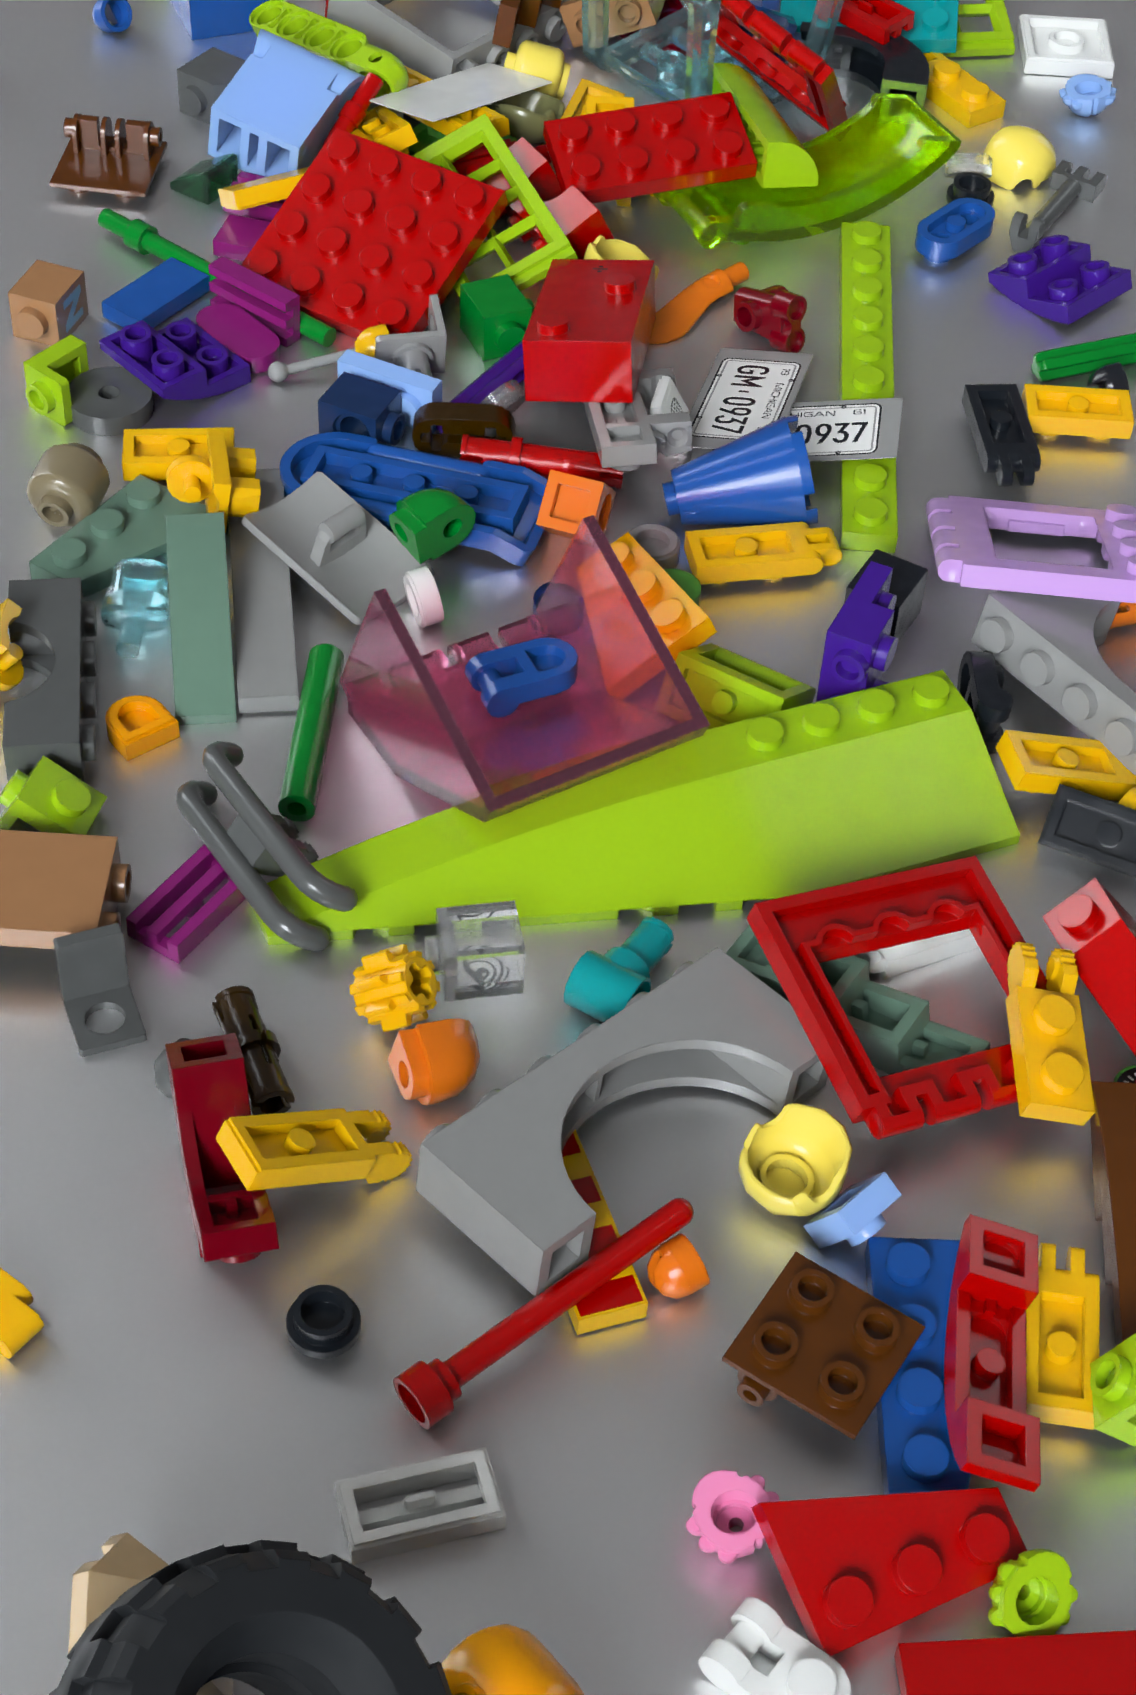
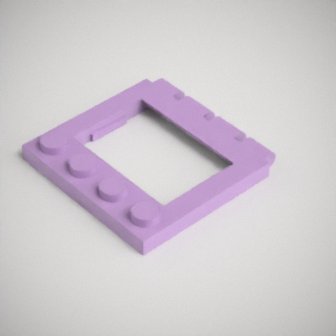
(968, 557)

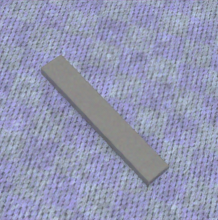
(262, 615)

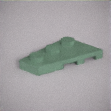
(121, 528)

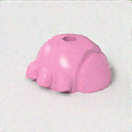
(724, 1502)

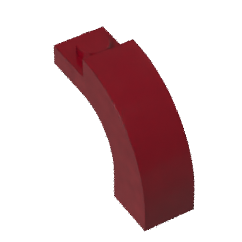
(207, 1090)

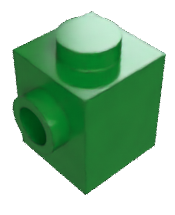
(494, 315)

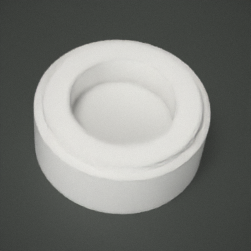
(423, 596)

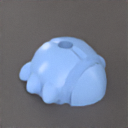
(1087, 94)

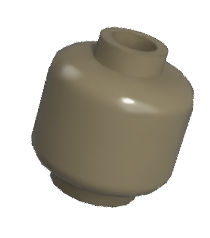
(67, 483)

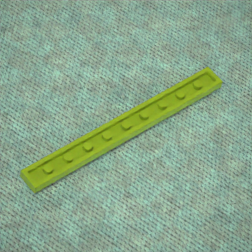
(866, 372)

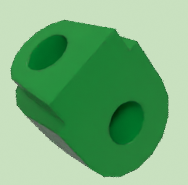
(431, 522)

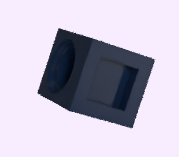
(362, 409)

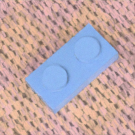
(415, 387)

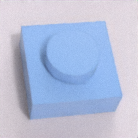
(854, 1213)

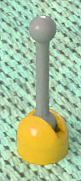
(364, 344)

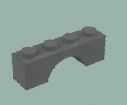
(54, 643)

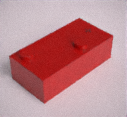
(590, 331)

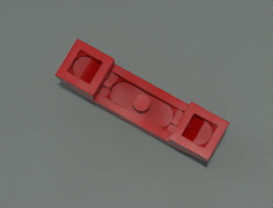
(987, 1354)

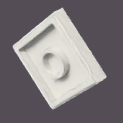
(1065, 46)

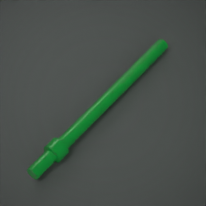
(146, 239)

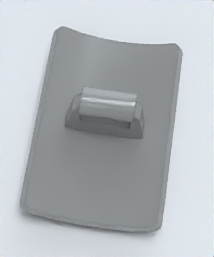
(334, 546)

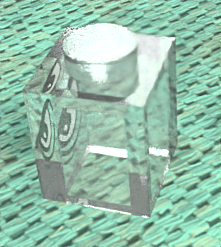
(478, 950)

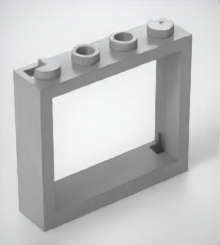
(424, 53)

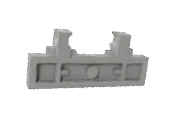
(629, 436)

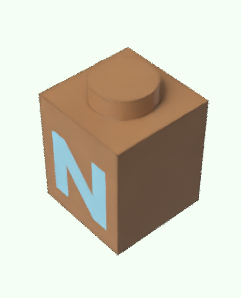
(48, 303)

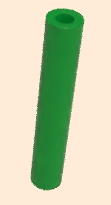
(311, 733)

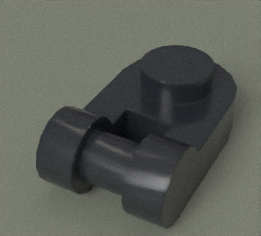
(982, 688)

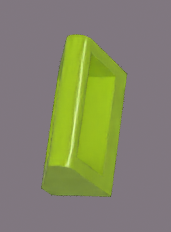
(737, 688)

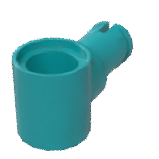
(607, 982)

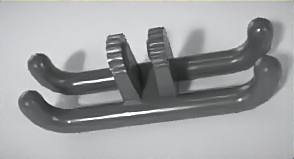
(257, 846)

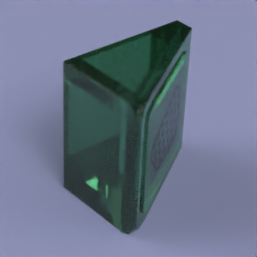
(207, 177)

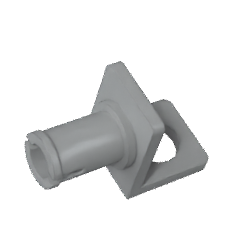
(417, 350)

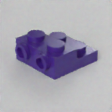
(859, 638)

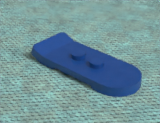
(381, 474)

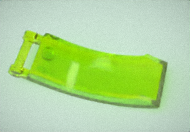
(859, 167)

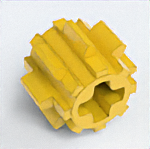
(394, 988)

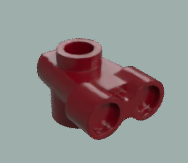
(773, 315)

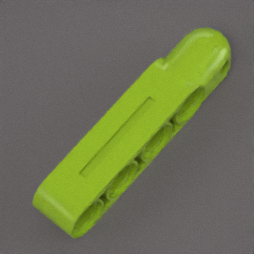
(330, 41)

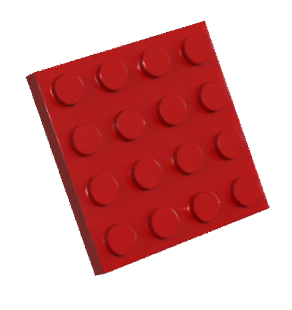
(374, 235)

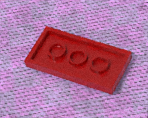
(651, 148)

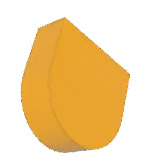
(139, 725)

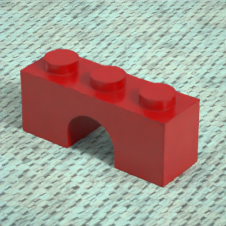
(571, 209)

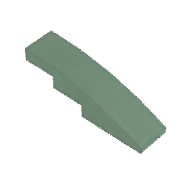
(200, 619)
(888, 1022)

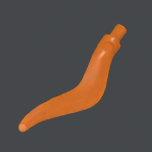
(687, 307)

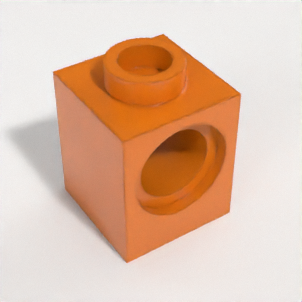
(571, 499)

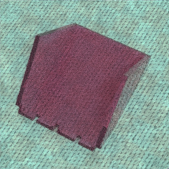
(443, 739)

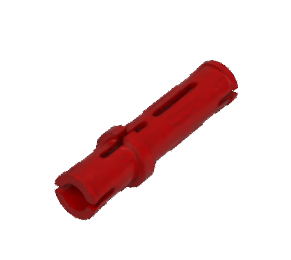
(539, 458)

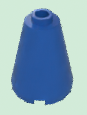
(746, 481)

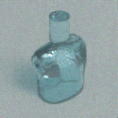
(136, 602)

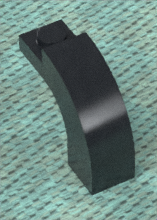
(889, 69)

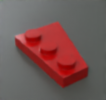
(885, 1557)

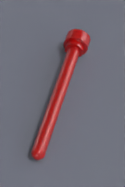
(433, 1387)

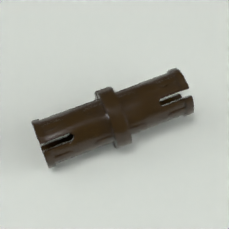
(266, 1083)

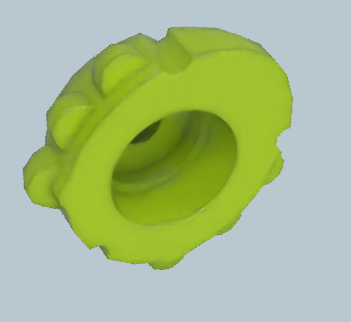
(1032, 1594)

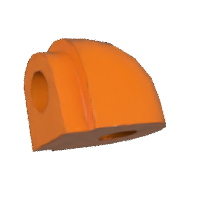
(435, 1060)

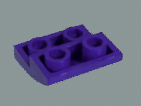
(1059, 280)
(177, 360)

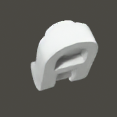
(799, 1664)

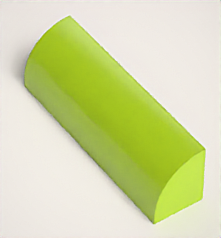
(778, 151)

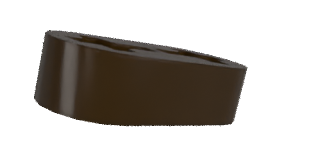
(458, 420)

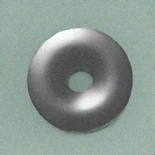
(110, 401)

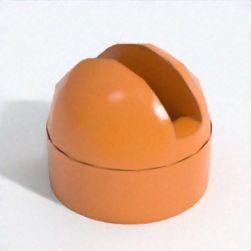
(677, 1268)

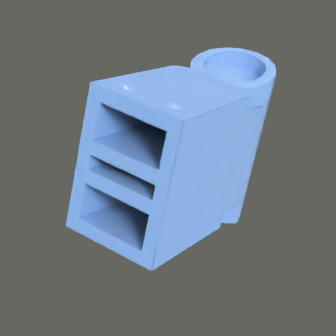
(279, 107)

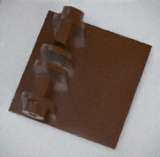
(107, 162)
(821, 1346)

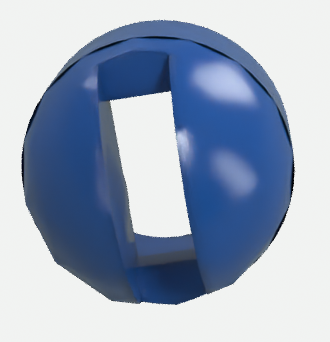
(115, 11)

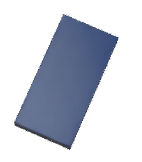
(156, 294)

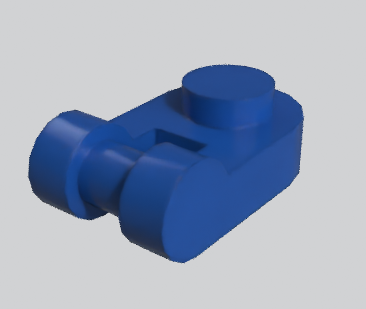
(522, 673)

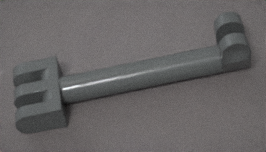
(1068, 187)

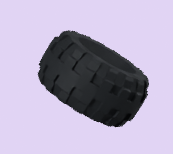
(257, 1618)

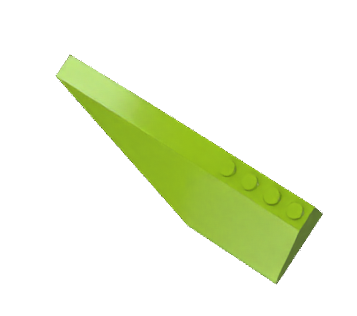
(722, 820)

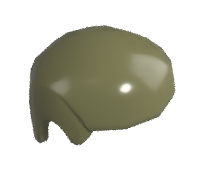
(528, 113)

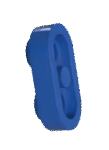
(954, 229)

